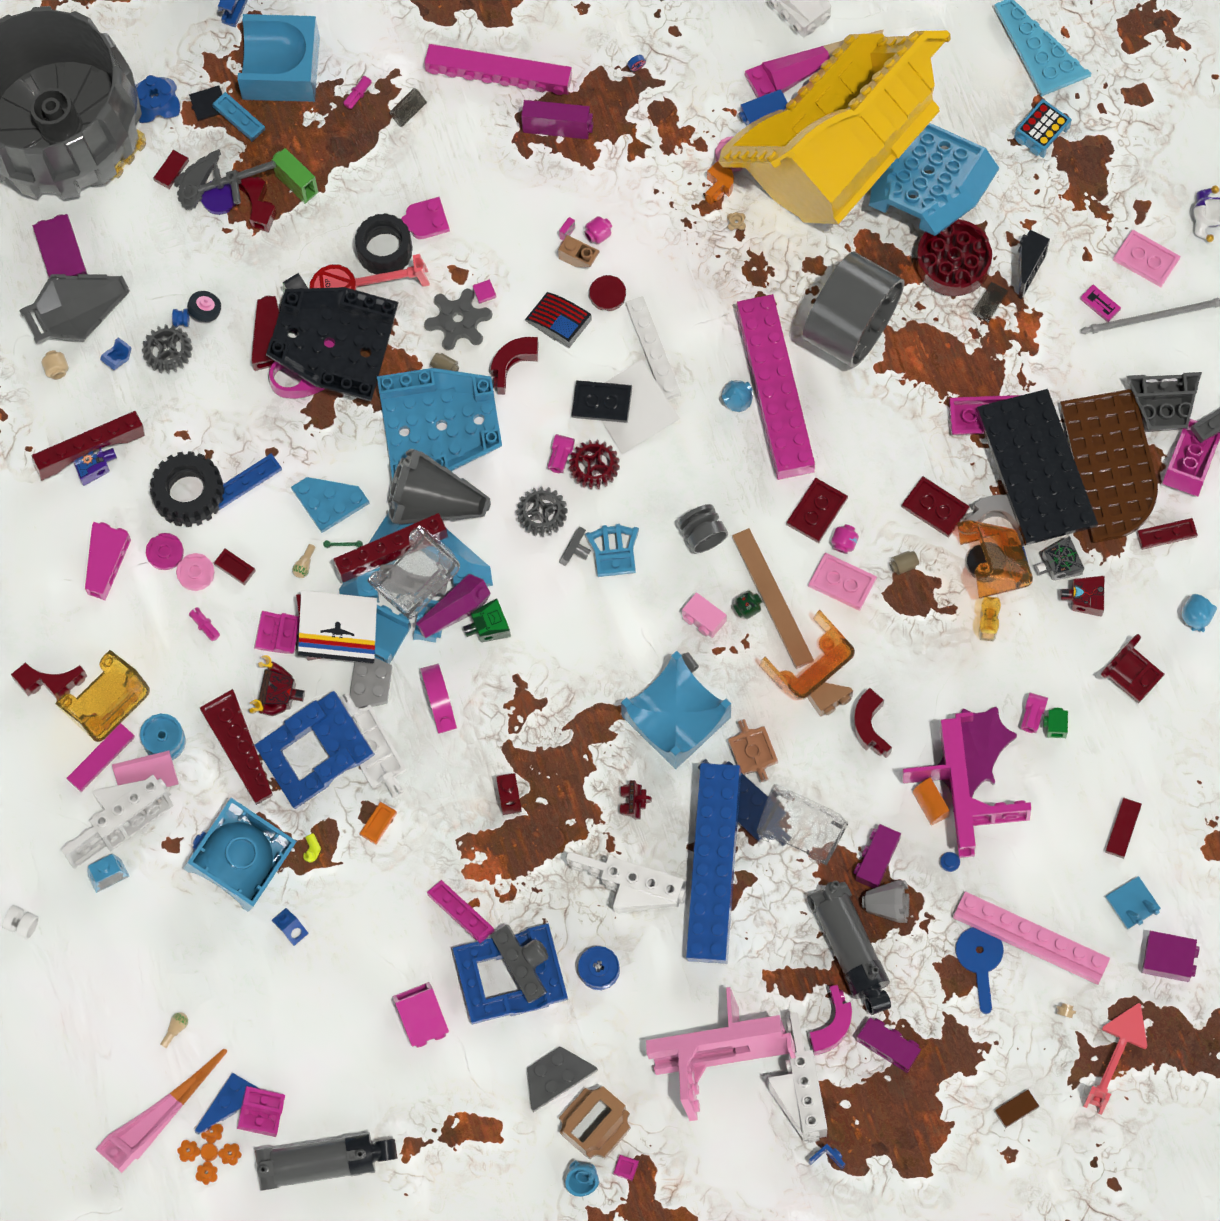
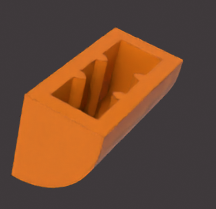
(931, 801)

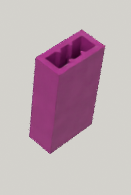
(557, 119)
(59, 246)

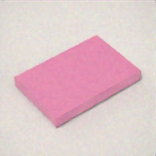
(1146, 258)
(842, 581)
(142, 768)

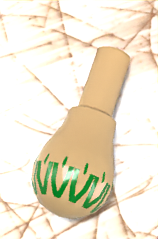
(302, 566)
(177, 1023)

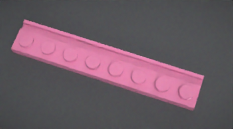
(1031, 938)

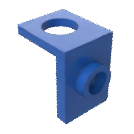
(287, 923)
(834, 1154)

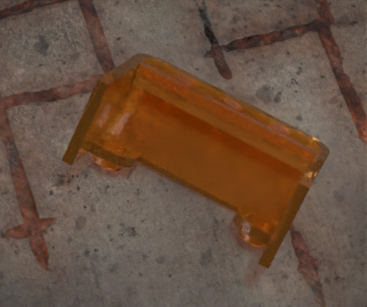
(837, 654)

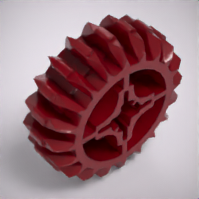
(581, 456)

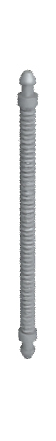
(1095, 328)

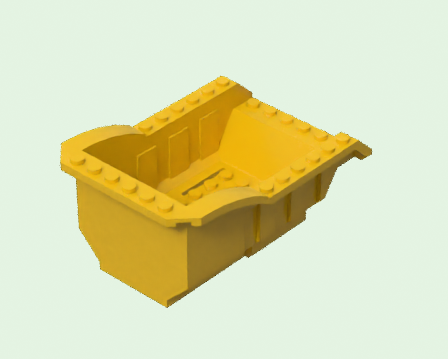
(842, 125)

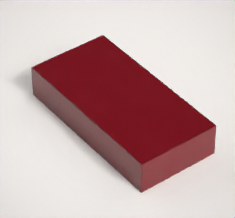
(171, 169)
(234, 566)

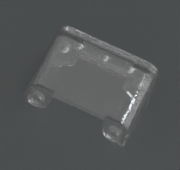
(417, 574)
(801, 824)

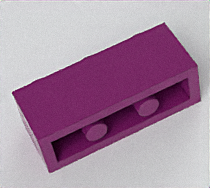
(877, 856)
(889, 1044)

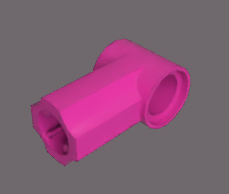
(562, 448)
(1034, 709)

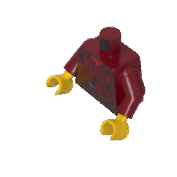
(276, 690)

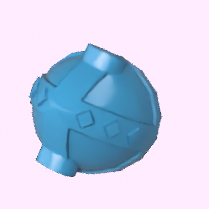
(737, 395)
(581, 1179)

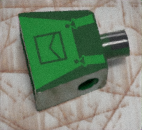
(488, 623)

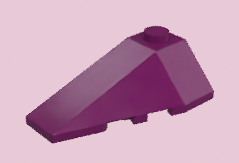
(455, 606)

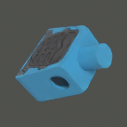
(106, 872)

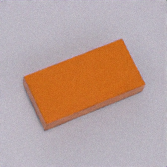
(378, 823)

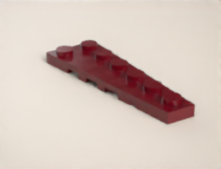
(233, 735)

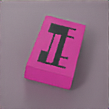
(1100, 303)

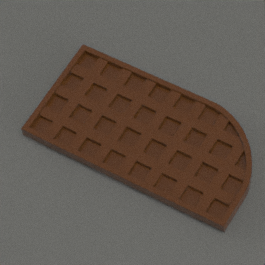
(1112, 461)

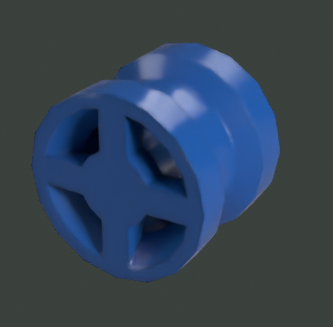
(181, 317)

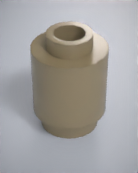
(444, 362)
(904, 562)

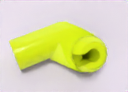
(314, 848)

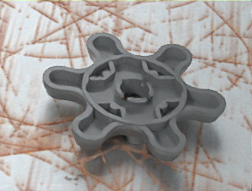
(455, 330)

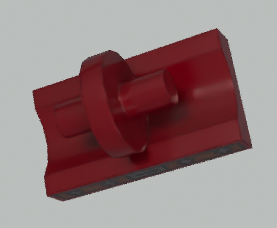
(637, 800)

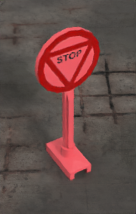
(340, 276)

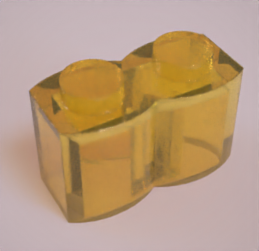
(989, 618)

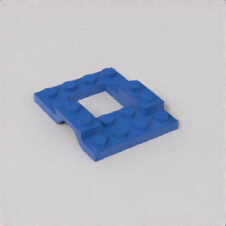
(336, 733)
(513, 1003)

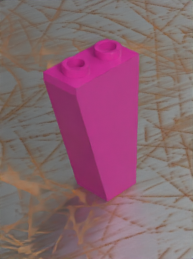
(105, 558)

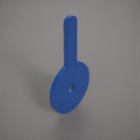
(980, 962)

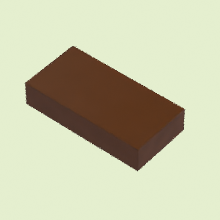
(1016, 1108)

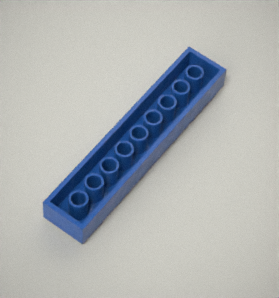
(713, 863)

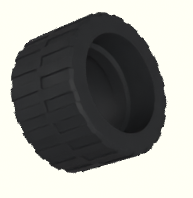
(379, 225)

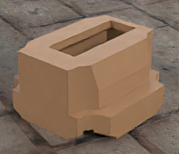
(607, 1133)

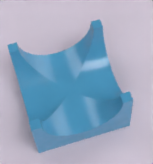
(676, 712)

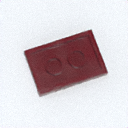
(935, 506)
(817, 510)

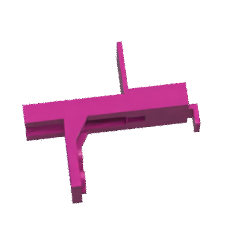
(967, 810)

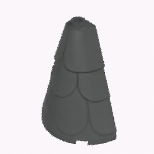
(427, 488)

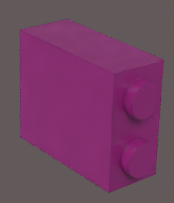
(1170, 956)

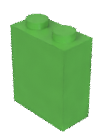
(295, 175)

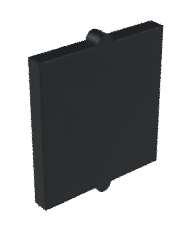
(203, 102)

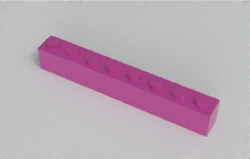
(498, 69)

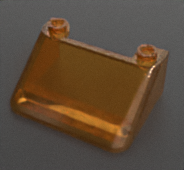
(1005, 558)

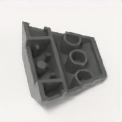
(1165, 399)

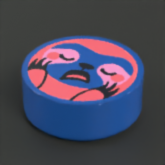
(636, 62)

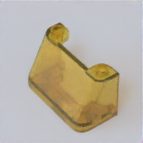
(107, 698)

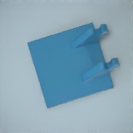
(1133, 903)

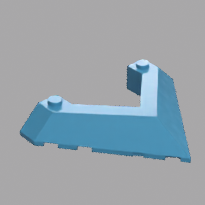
(468, 560)

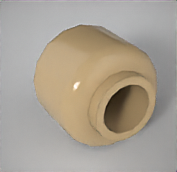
(55, 364)

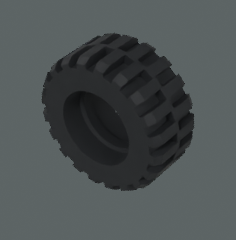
(187, 466)

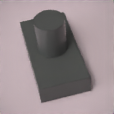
(575, 548)

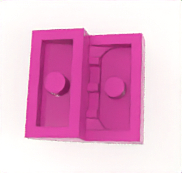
(277, 632)
(261, 1111)

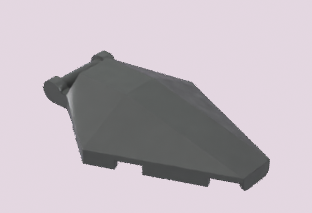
(74, 305)

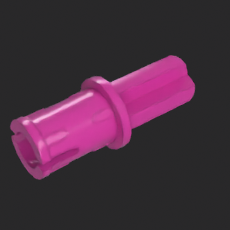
(357, 92)
(204, 624)

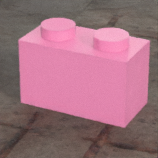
(704, 615)

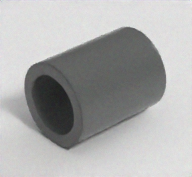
(690, 662)

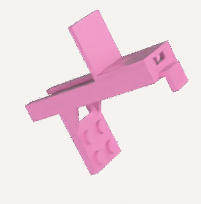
(738, 1042)

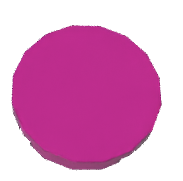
(164, 551)

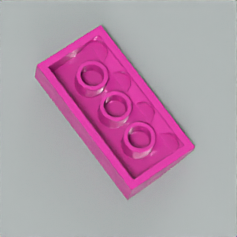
(964, 415)

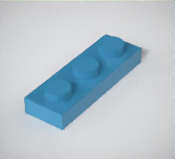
(238, 116)

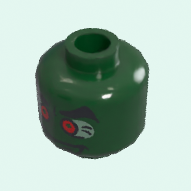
(747, 604)

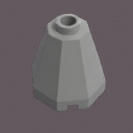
(888, 901)

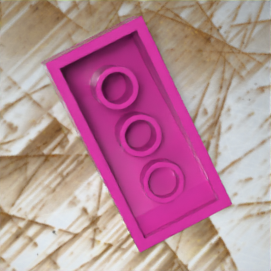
(1190, 461)

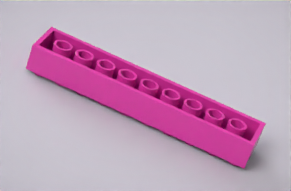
(775, 387)

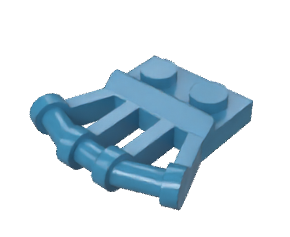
(618, 560)

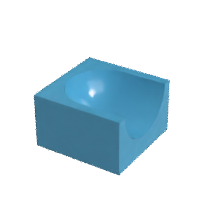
(279, 58)
(240, 853)

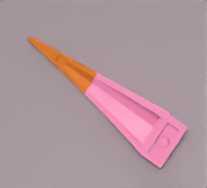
(137, 1135)

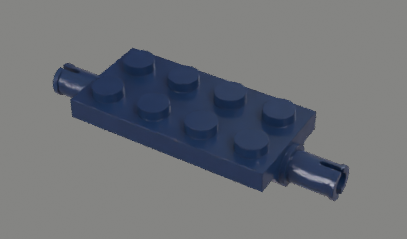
(751, 805)

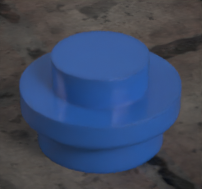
(950, 862)

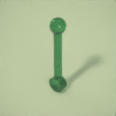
(327, 544)

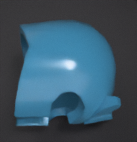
(1198, 612)

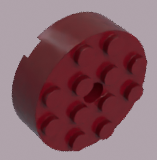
(960, 274)

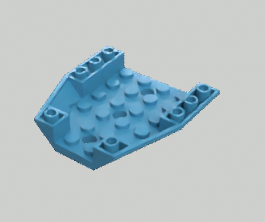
(945, 195)
(436, 396)

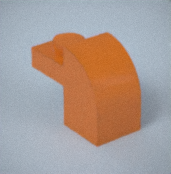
(722, 181)

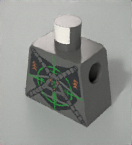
(1061, 561)

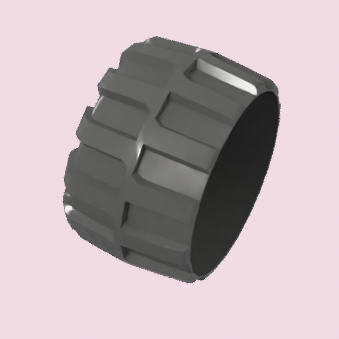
(62, 103)

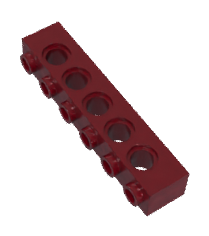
(385, 549)

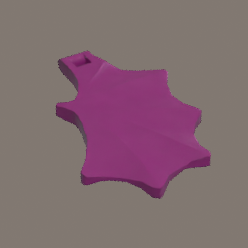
(983, 743)

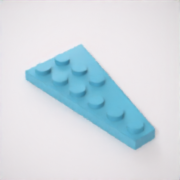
(1040, 52)

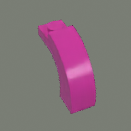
(438, 698)
(831, 1036)

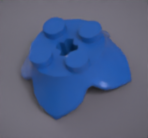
(164, 104)

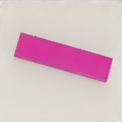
(100, 757)
(460, 911)

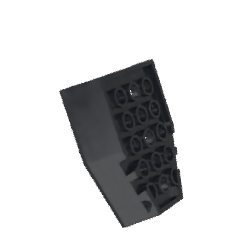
(349, 320)

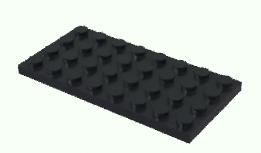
(1036, 467)

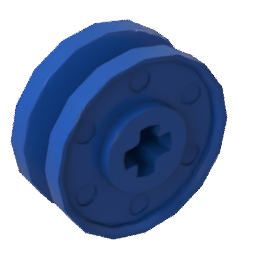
(592, 958)

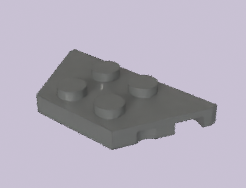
(556, 1075)

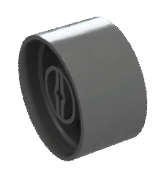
(853, 309)

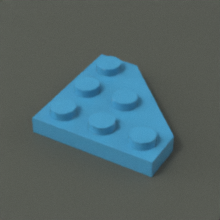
(329, 501)

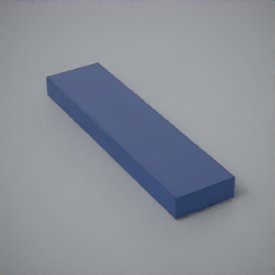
(249, 479)

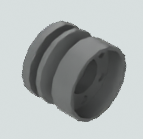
(703, 528)

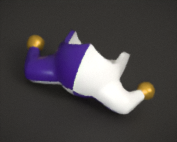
(1206, 212)

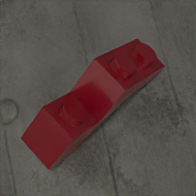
(262, 212)
(58, 684)

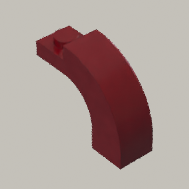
(511, 353)
(865, 710)

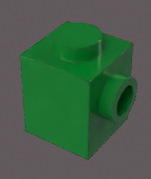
(1056, 723)

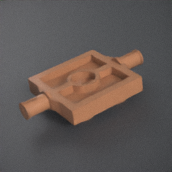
(753, 750)

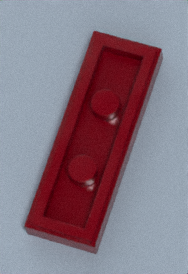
(1167, 533)
(1123, 828)

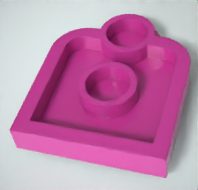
(426, 219)

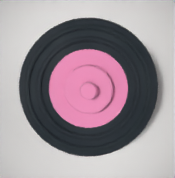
(204, 306)

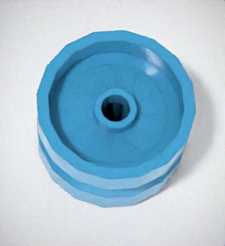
(163, 726)

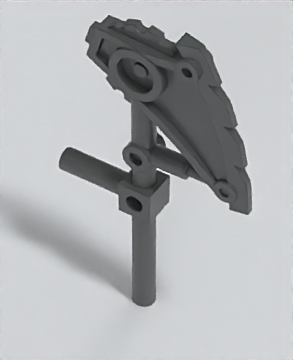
(193, 181)

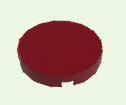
(607, 293)

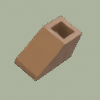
(577, 253)
(830, 696)

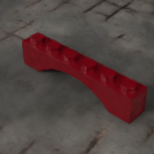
(57, 457)

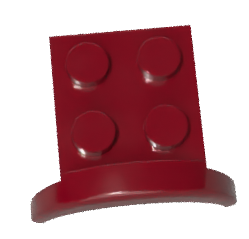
(1133, 671)

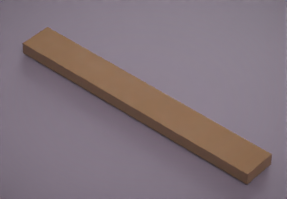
(772, 598)

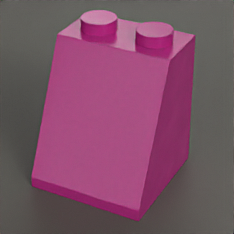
(421, 1015)

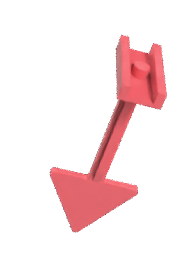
(1128, 1028)

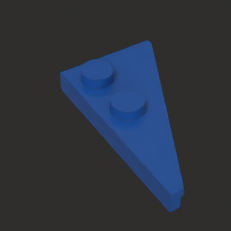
(226, 1103)

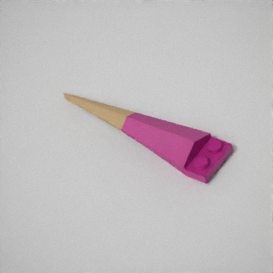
(789, 70)

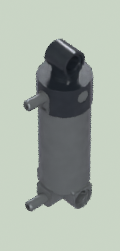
(851, 945)
(321, 1160)

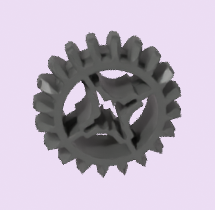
(171, 337)
(549, 509)

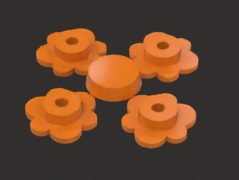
(209, 1153)

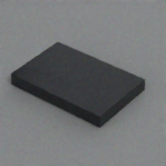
(601, 401)

